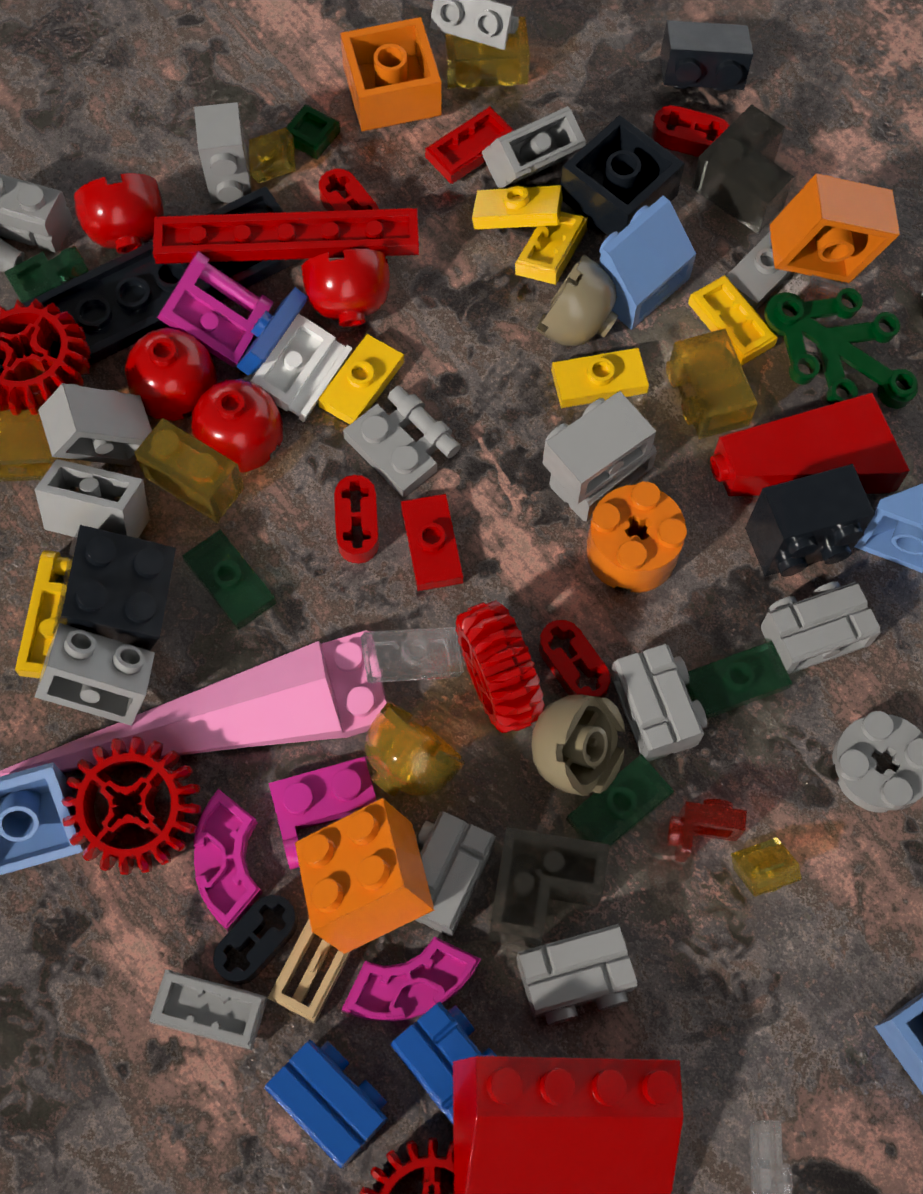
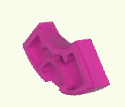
(221, 860)
(410, 987)

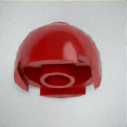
(119, 213)
(347, 286)
(169, 372)
(238, 422)

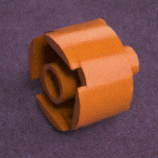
(635, 537)

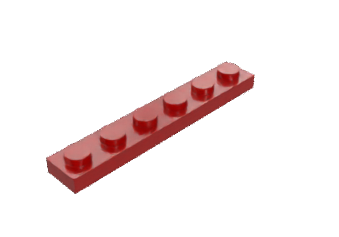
(284, 235)

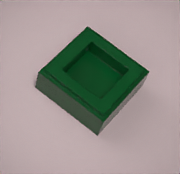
(313, 131)

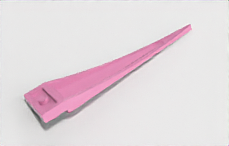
(290, 699)

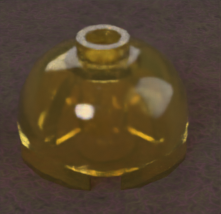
(408, 754)

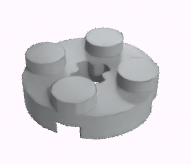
(856, 767)

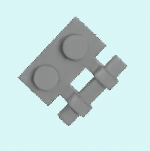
(392, 451)

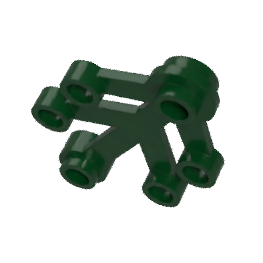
(836, 345)

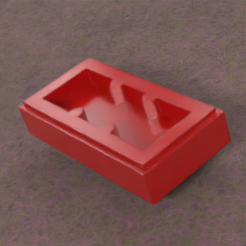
(462, 148)
(431, 542)

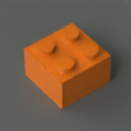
(391, 74)
(834, 228)
(363, 876)

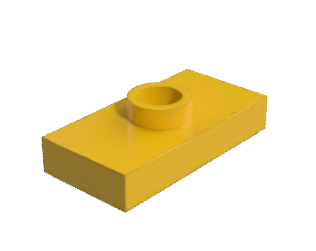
(517, 207)
(551, 249)
(723, 307)
(599, 376)
(361, 380)

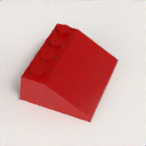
(566, 1125)

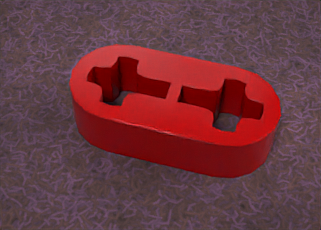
(690, 129)
(356, 195)
(346, 519)
(582, 655)

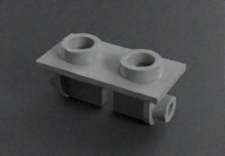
(475, 20)

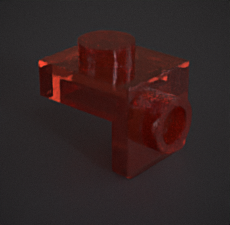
(711, 819)

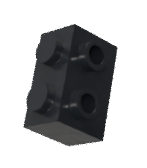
(706, 55)

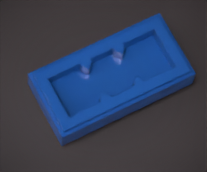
(270, 330)

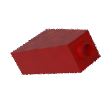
(811, 444)

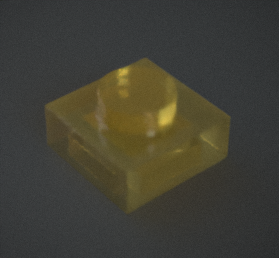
(272, 155)
(766, 867)

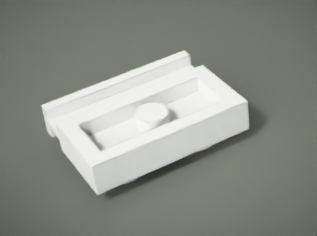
(301, 366)

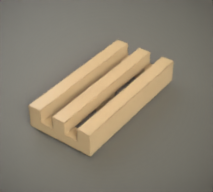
(295, 1003)

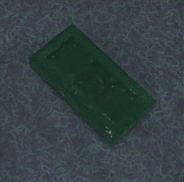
(229, 579)
(738, 679)
(623, 805)

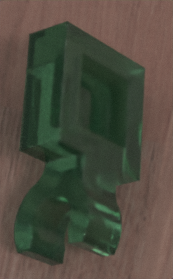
(41, 275)

